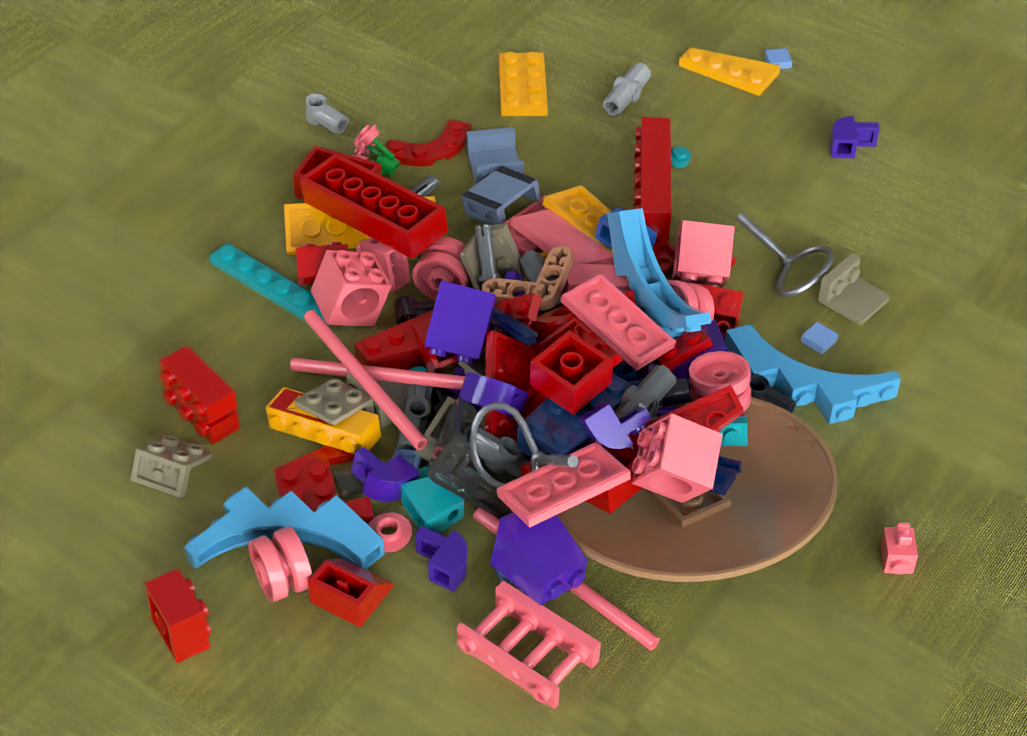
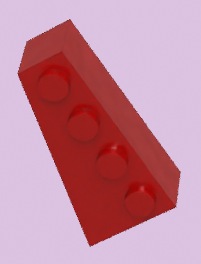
(392, 347)

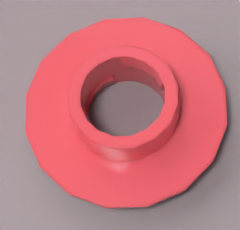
(398, 539)

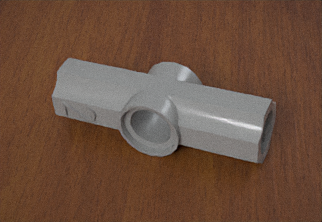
(626, 89)

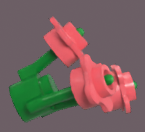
(365, 144)

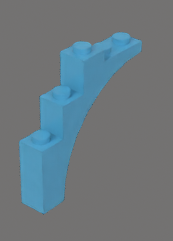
(652, 292)
(832, 392)
(248, 518)

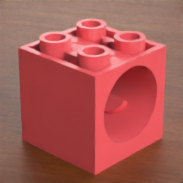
(703, 253)
(350, 288)
(676, 458)

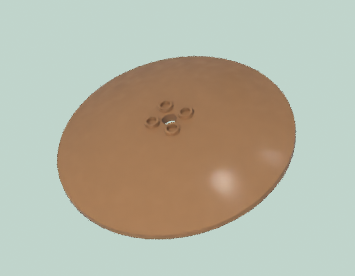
(765, 515)

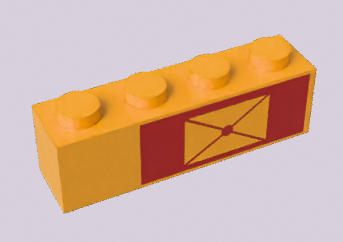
(349, 435)

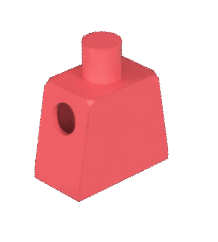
(392, 262)

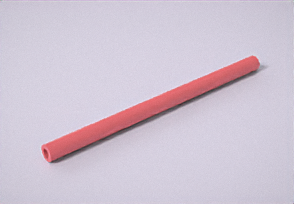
(381, 373)
(366, 380)
(590, 596)

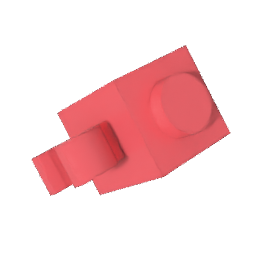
(898, 549)

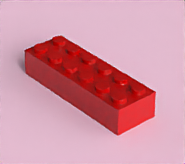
(653, 174)
(374, 205)

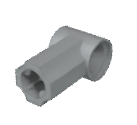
(320, 113)

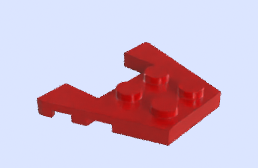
(583, 332)
(313, 481)

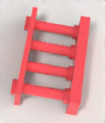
(536, 618)

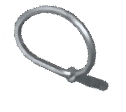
(787, 259)
(538, 458)

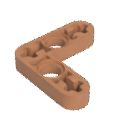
(507, 288)

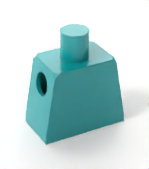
(431, 504)

